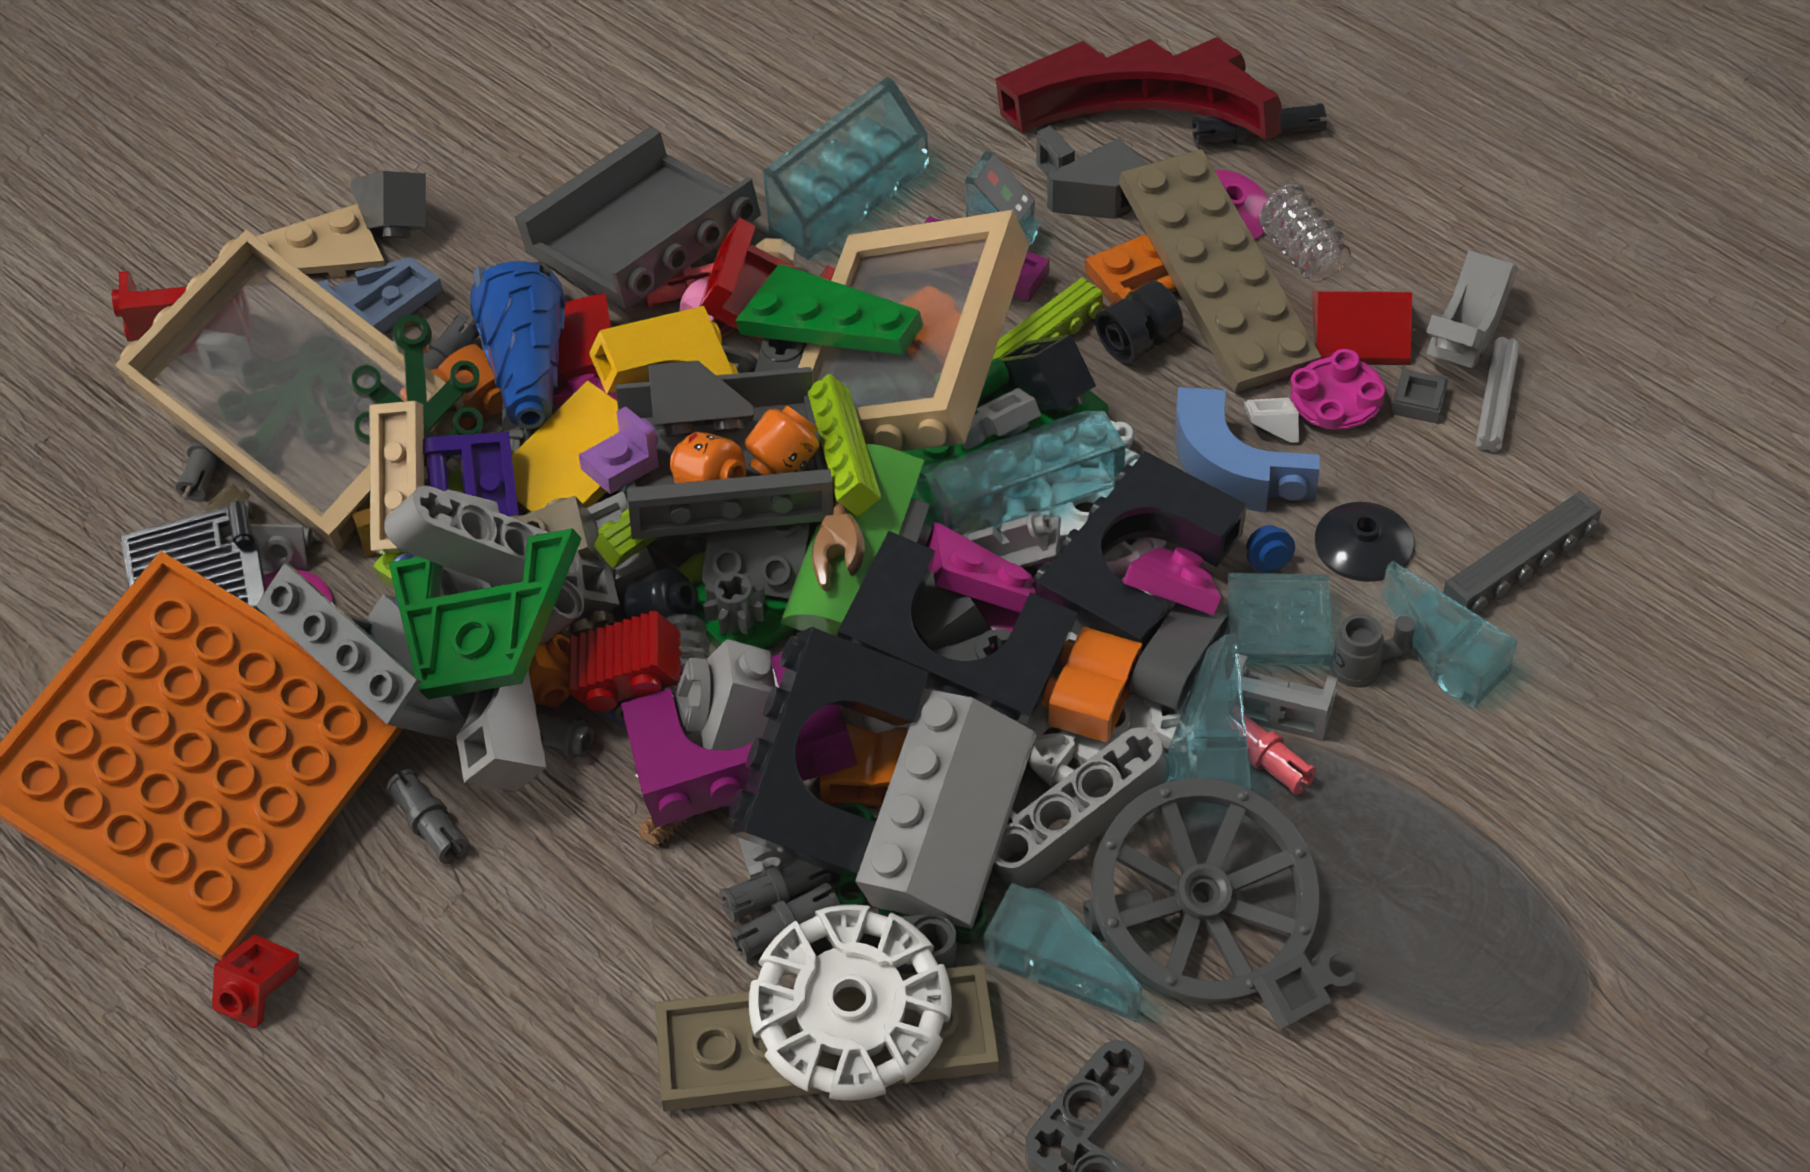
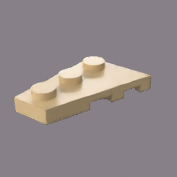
(327, 243)

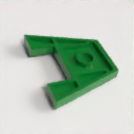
(483, 634)

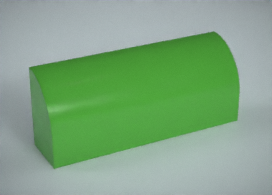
(825, 610)

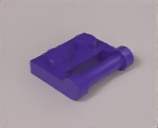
(484, 466)

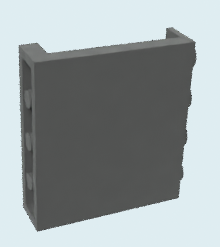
(633, 220)
(753, 501)
(363, 654)

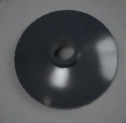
(1363, 540)

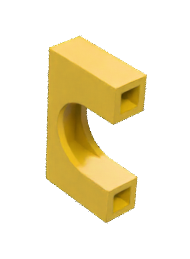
(626, 350)

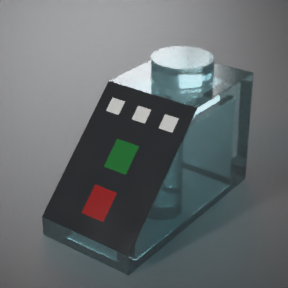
(995, 189)

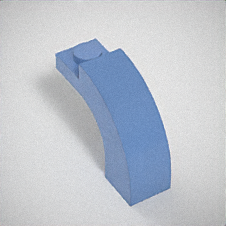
(1223, 461)

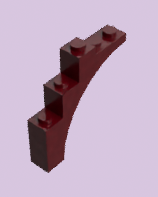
(1145, 76)

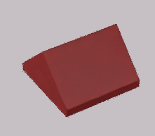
(1364, 321)

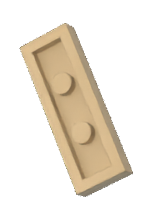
(394, 463)

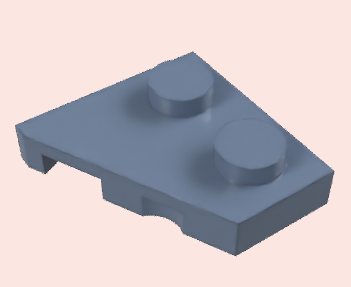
(387, 292)

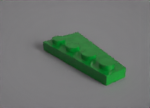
(827, 313)

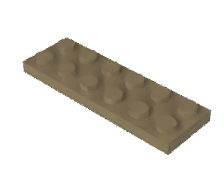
(1218, 270)
(715, 1060)

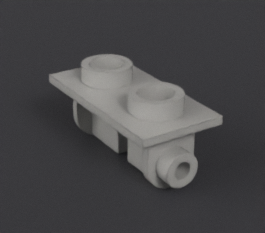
(1022, 540)
(279, 544)

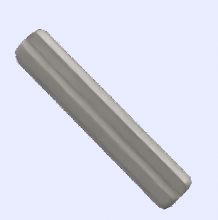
(1497, 394)

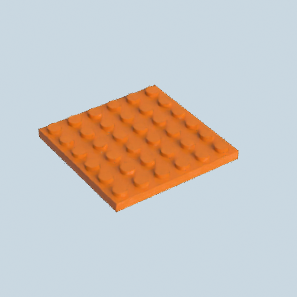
(188, 756)

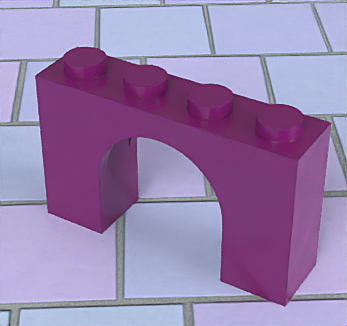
(689, 780)

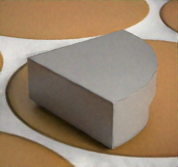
(693, 682)

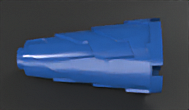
(520, 329)

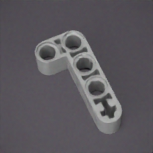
(477, 544)
(1072, 801)

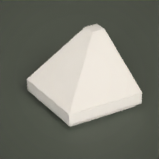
(1275, 416)

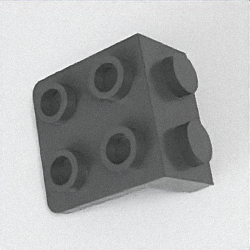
(767, 553)

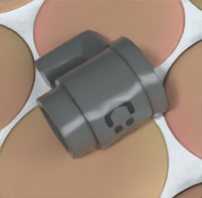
(1362, 648)

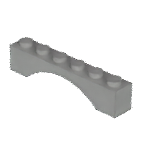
(502, 734)

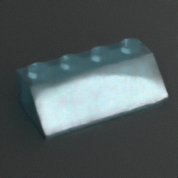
(845, 169)
(1023, 473)

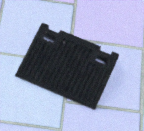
(199, 546)

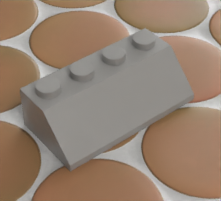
(945, 809)

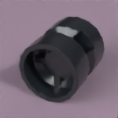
(1139, 321)

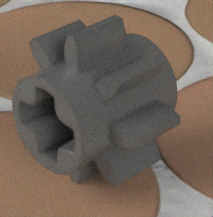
(734, 603)

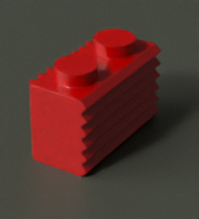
(624, 661)

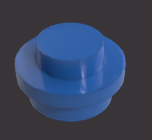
(1269, 548)

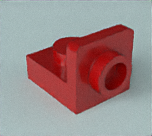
(249, 976)

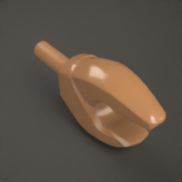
(837, 536)

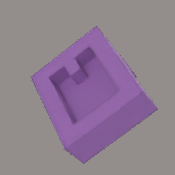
(624, 455)

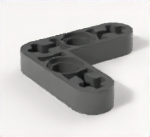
(1078, 1135)

